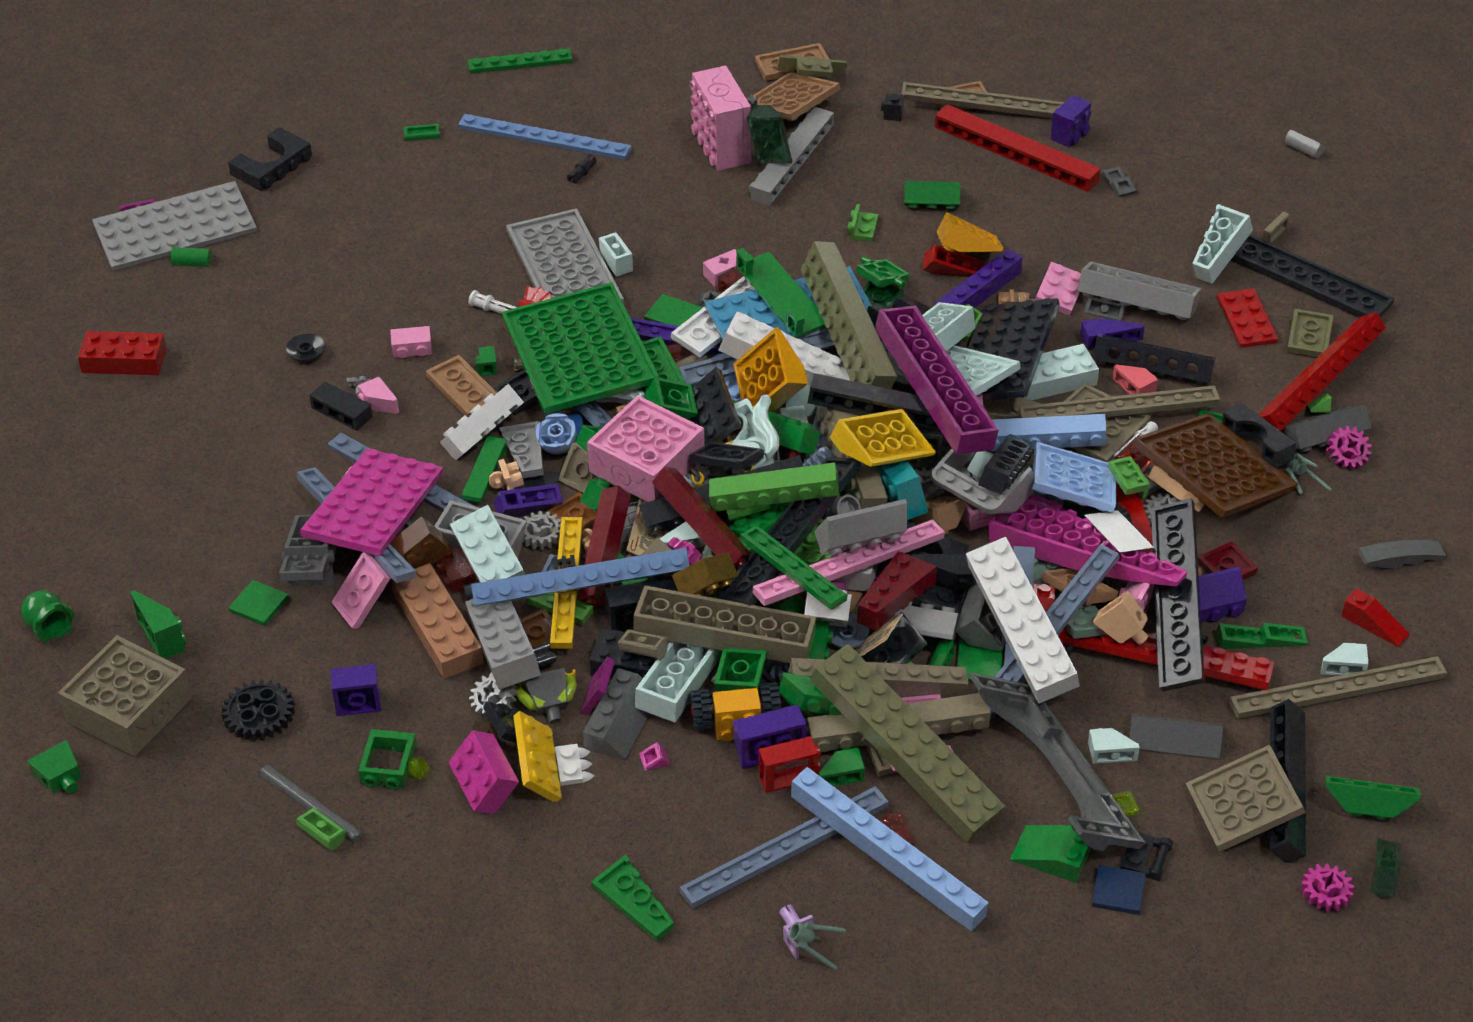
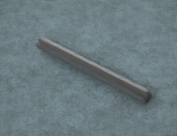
(308, 801)

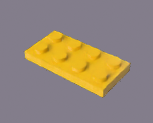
(537, 756)

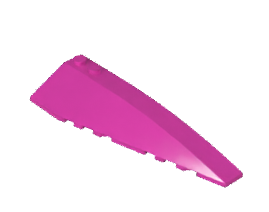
(1071, 541)

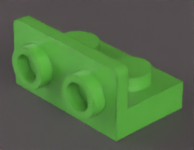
(862, 225)
(1129, 476)

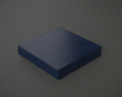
(1118, 890)

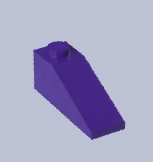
(1126, 330)
(527, 500)

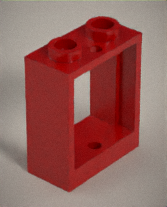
(786, 754)

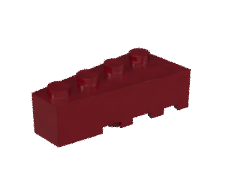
(894, 589)

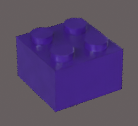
(1071, 121)
(356, 690)

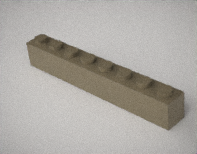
(905, 679)
(940, 715)

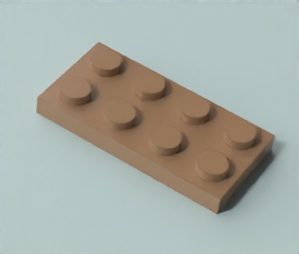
(768, 62)
(460, 384)

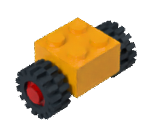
(731, 706)

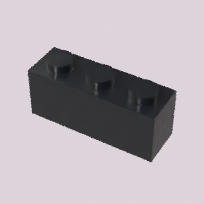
(341, 406)

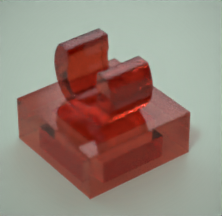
(675, 351)

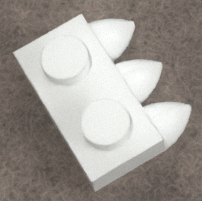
(571, 766)

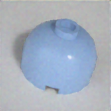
(556, 433)

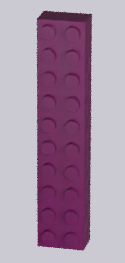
(936, 380)

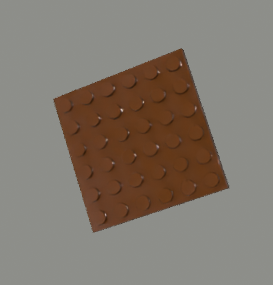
(1214, 464)

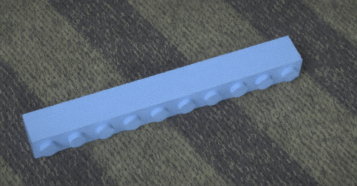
(889, 849)

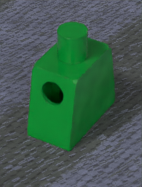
(56, 768)

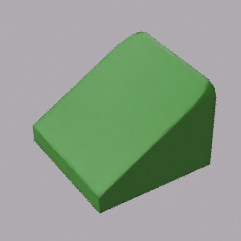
(1320, 405)

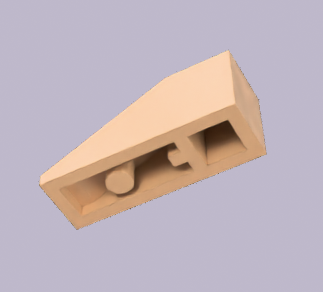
(1172, 486)

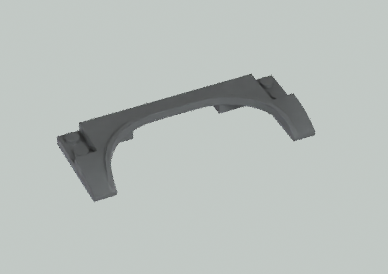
(1101, 817)

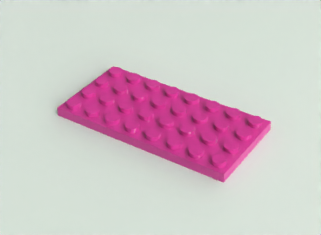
(372, 502)

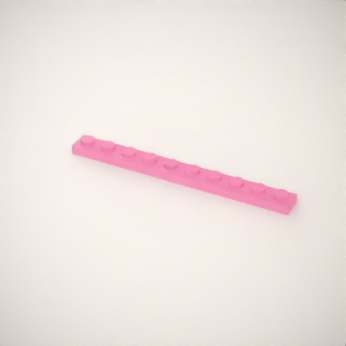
(851, 561)

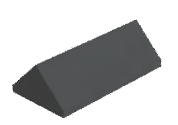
(1176, 736)

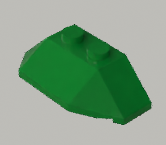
(802, 692)
(1371, 798)

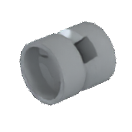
(843, 505)

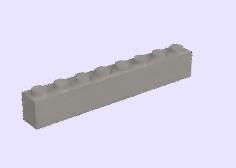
(801, 144)

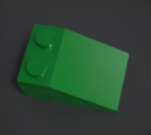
(159, 626)
(1052, 850)

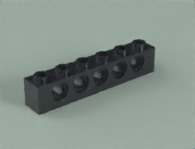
(1204, 363)
(1006, 464)

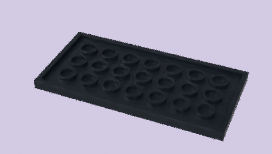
(1015, 333)

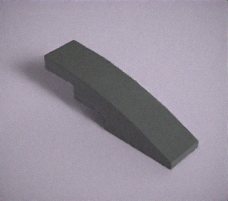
(1401, 552)

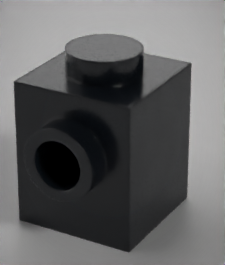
(893, 107)

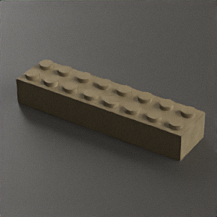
(867, 482)
(724, 624)

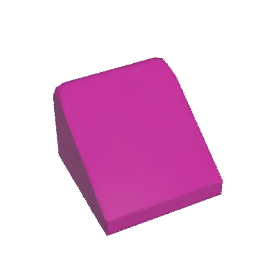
(654, 757)

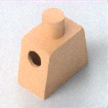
(1123, 619)

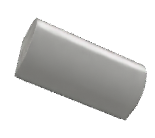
(1304, 144)

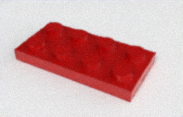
(1247, 318)

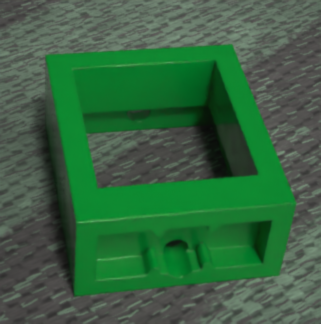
(390, 741)

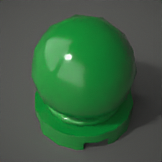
(46, 615)

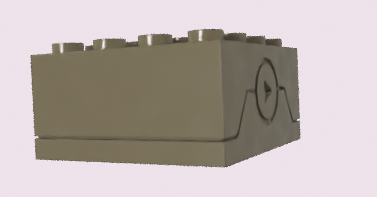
(125, 695)

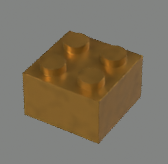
(706, 575)

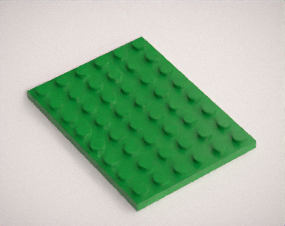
(579, 347)

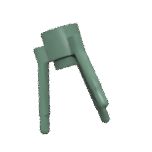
(1299, 467)
(804, 935)

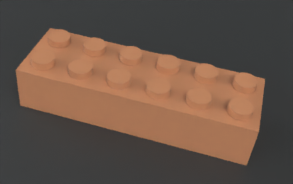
(438, 622)

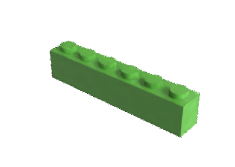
(774, 487)

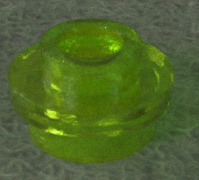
(418, 767)

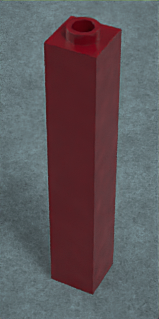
(700, 515)
(605, 538)

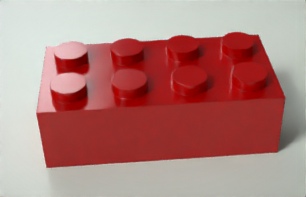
(122, 353)

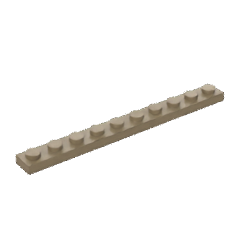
(979, 100)
(1127, 404)
(1340, 686)

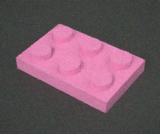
(1060, 284)
(360, 590)

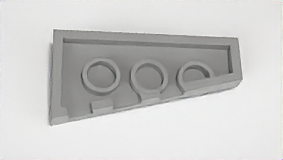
(524, 448)

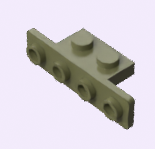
(811, 66)

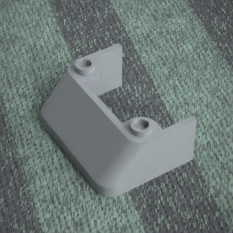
(956, 479)

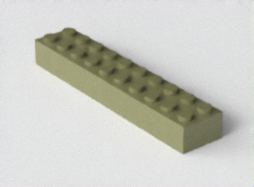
(846, 317)
(907, 743)

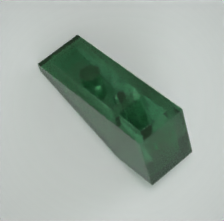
(1386, 868)

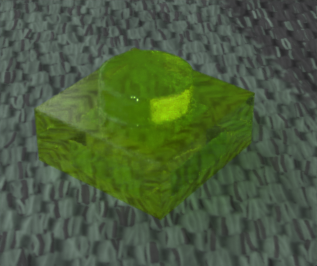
(1126, 803)

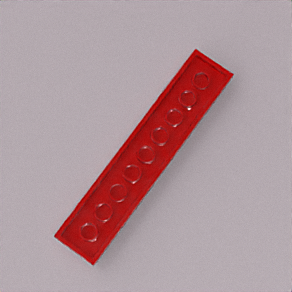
(1217, 661)

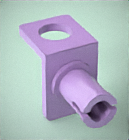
(790, 918)

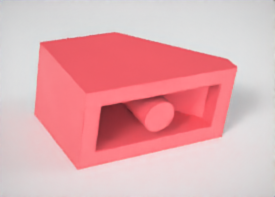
(1135, 379)

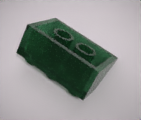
(768, 135)

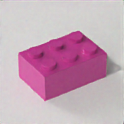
(483, 772)

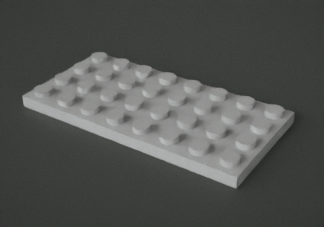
(176, 222)
(560, 253)

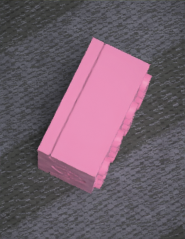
(720, 118)
(642, 443)

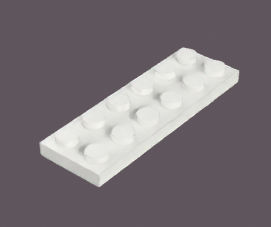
(699, 332)

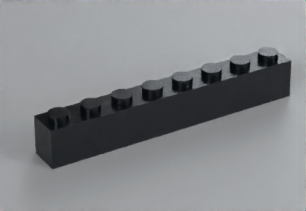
(867, 399)
(661, 515)
(1289, 747)

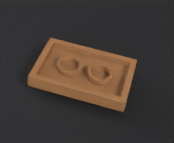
(1062, 577)

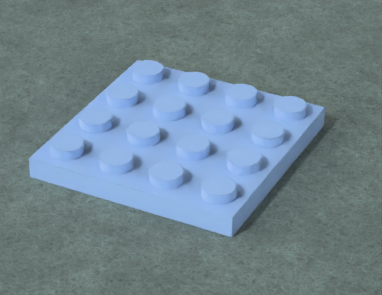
(1073, 477)

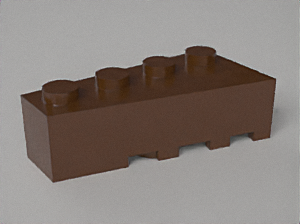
(421, 545)

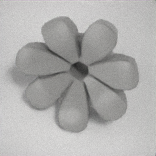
(354, 382)

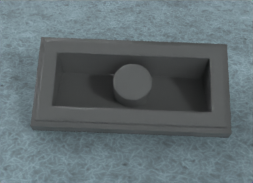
(1105, 309)

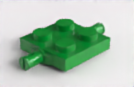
(882, 272)

